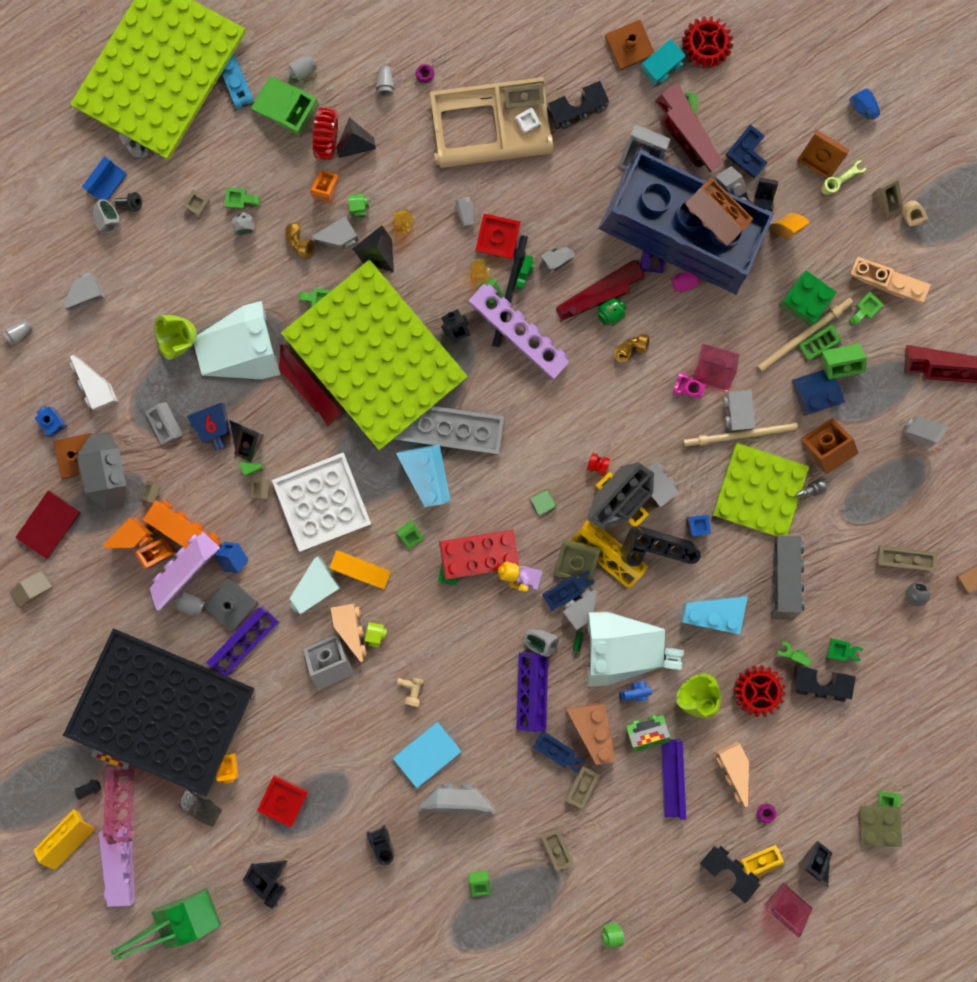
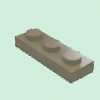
(907, 558)

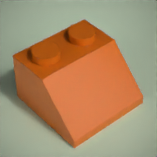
(131, 534)

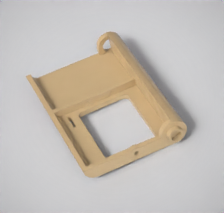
(510, 139)

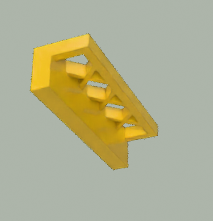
(611, 552)

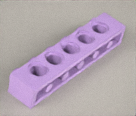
(478, 302)

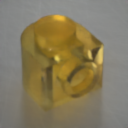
(403, 220)
(479, 271)

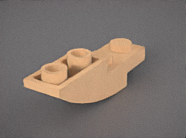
(889, 281)

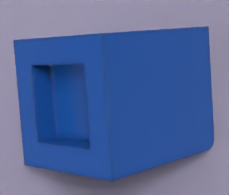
(699, 525)
(231, 557)

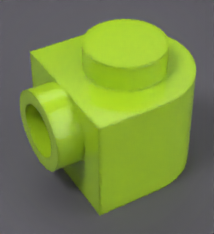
(375, 634)

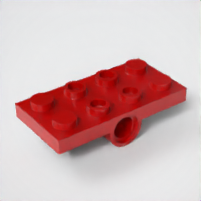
(477, 553)

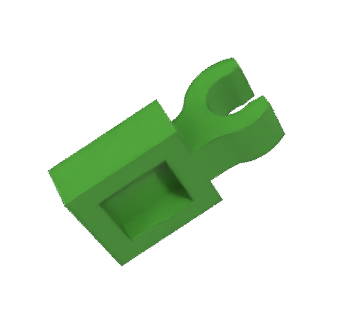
(238, 198)
(313, 297)
(867, 307)
(798, 656)

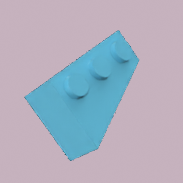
(426, 473)
(717, 614)

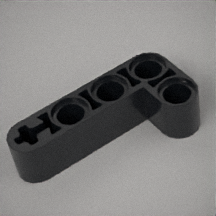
(662, 548)

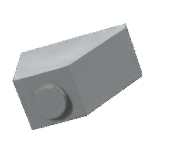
(337, 235)
(83, 292)

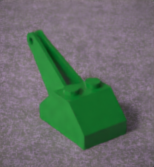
(177, 923)

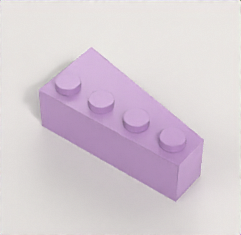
(118, 871)

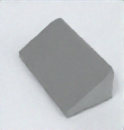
(164, 423)

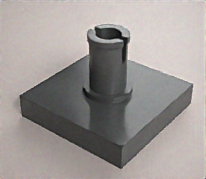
(230, 604)

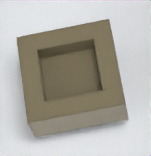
(196, 203)
(259, 488)
(151, 491)

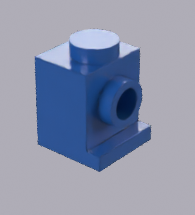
(56, 422)

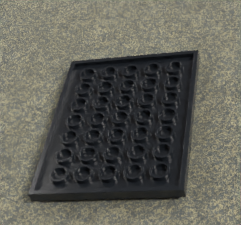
(159, 712)

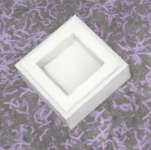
(528, 120)

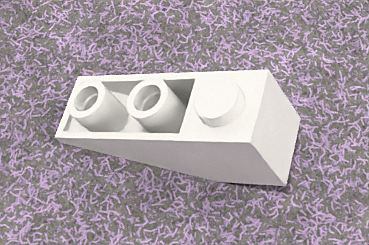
(97, 389)

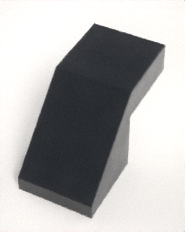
(765, 193)

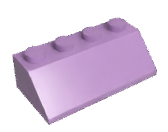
(183, 569)

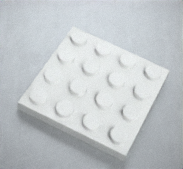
(321, 502)

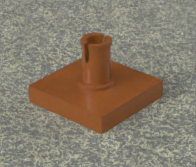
(629, 45)
(823, 154)
(67, 452)

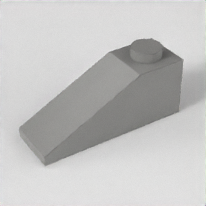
(923, 431)

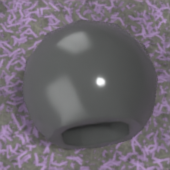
(918, 594)

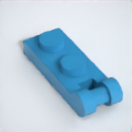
(236, 83)

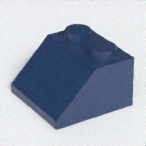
(817, 392)

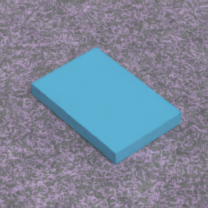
(427, 754)

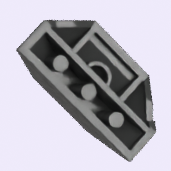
(102, 471)
(622, 495)

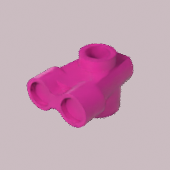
(684, 385)

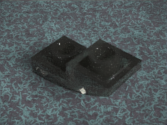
(199, 808)

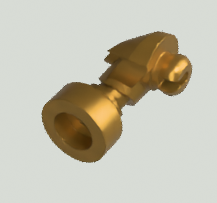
(305, 247)
(624, 351)

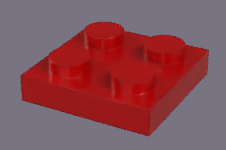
(497, 236)
(282, 801)

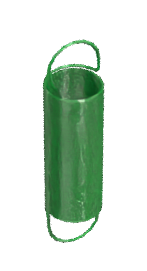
(578, 641)

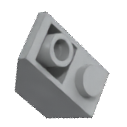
(733, 183)
(578, 610)

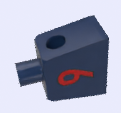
(211, 425)

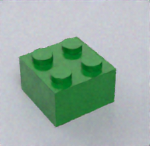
(808, 298)

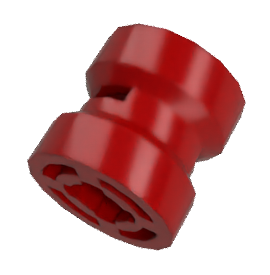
(598, 464)

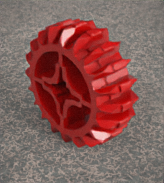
(702, 36)
(325, 133)
(753, 697)

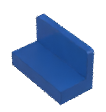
(104, 179)

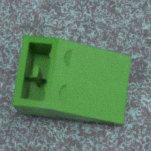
(285, 105)

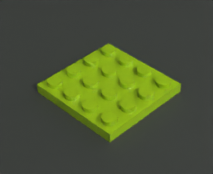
(760, 490)

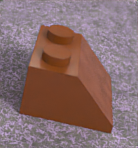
(830, 445)

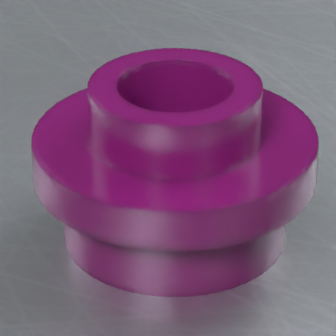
(425, 68)
(772, 813)

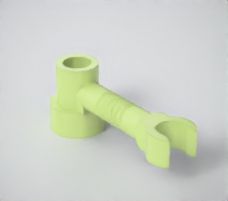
(834, 183)

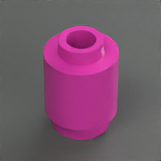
(684, 282)

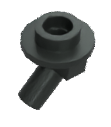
(133, 201)

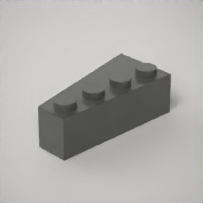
(787, 577)

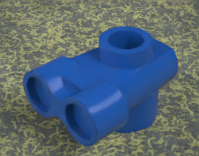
(639, 691)

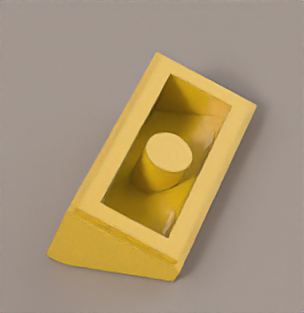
(763, 861)

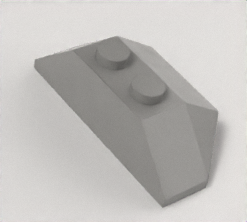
(457, 800)

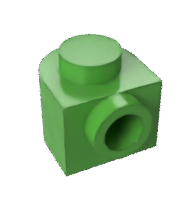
(358, 205)
(612, 936)

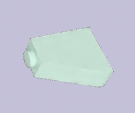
(313, 587)

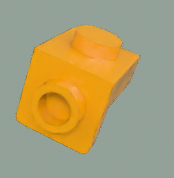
(228, 769)

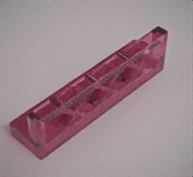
(111, 803)

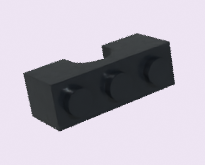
(564, 114)
(840, 685)
(745, 883)

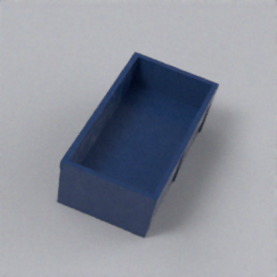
(653, 216)

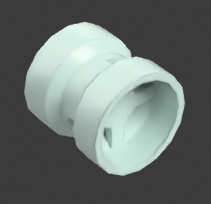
(673, 653)

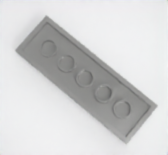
(456, 430)

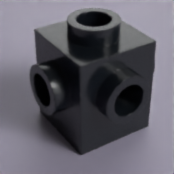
(455, 326)

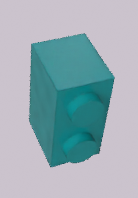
(663, 62)

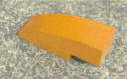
(789, 225)
(360, 569)

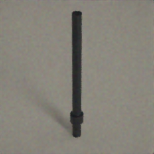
(519, 255)

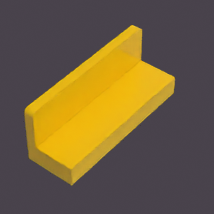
(63, 840)

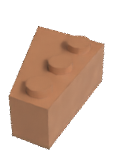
(594, 730)

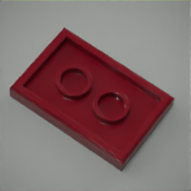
(48, 524)

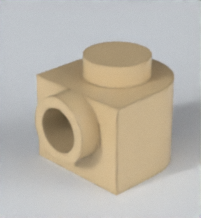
(914, 213)

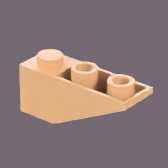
(346, 624)
(737, 769)

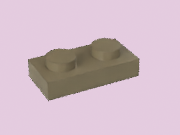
(524, 95)
(582, 787)
(557, 849)

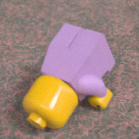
(514, 574)

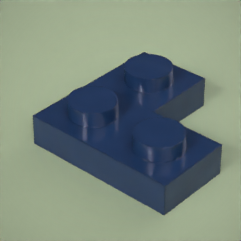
(743, 154)

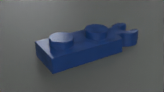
(566, 590)
(556, 751)

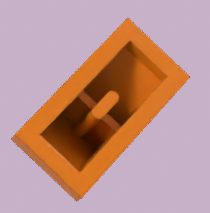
(324, 186)
(154, 553)

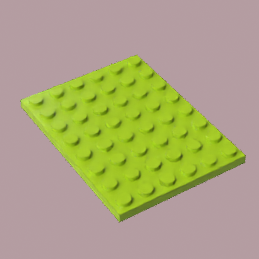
(158, 71)
(374, 355)

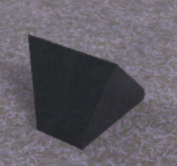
(354, 140)
(377, 249)
(245, 441)
(817, 863)
(263, 876)

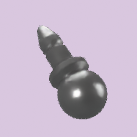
(817, 487)

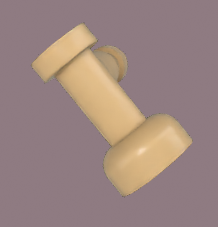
(415, 686)

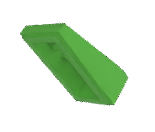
(809, 356)

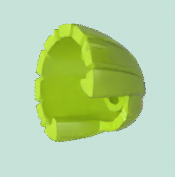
(174, 335)
(700, 696)

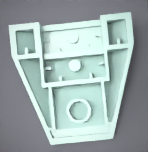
(238, 346)
(622, 648)

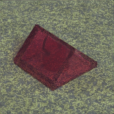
(716, 367)
(789, 909)

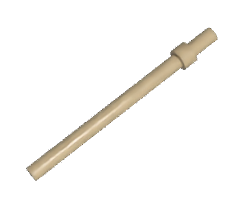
(835, 312)
(704, 440)

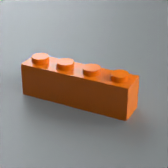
(176, 524)

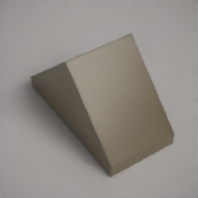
(889, 198)
(30, 589)

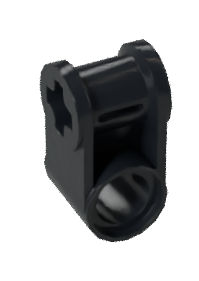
(380, 844)

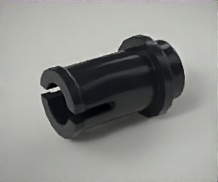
(92, 787)
(274, 895)

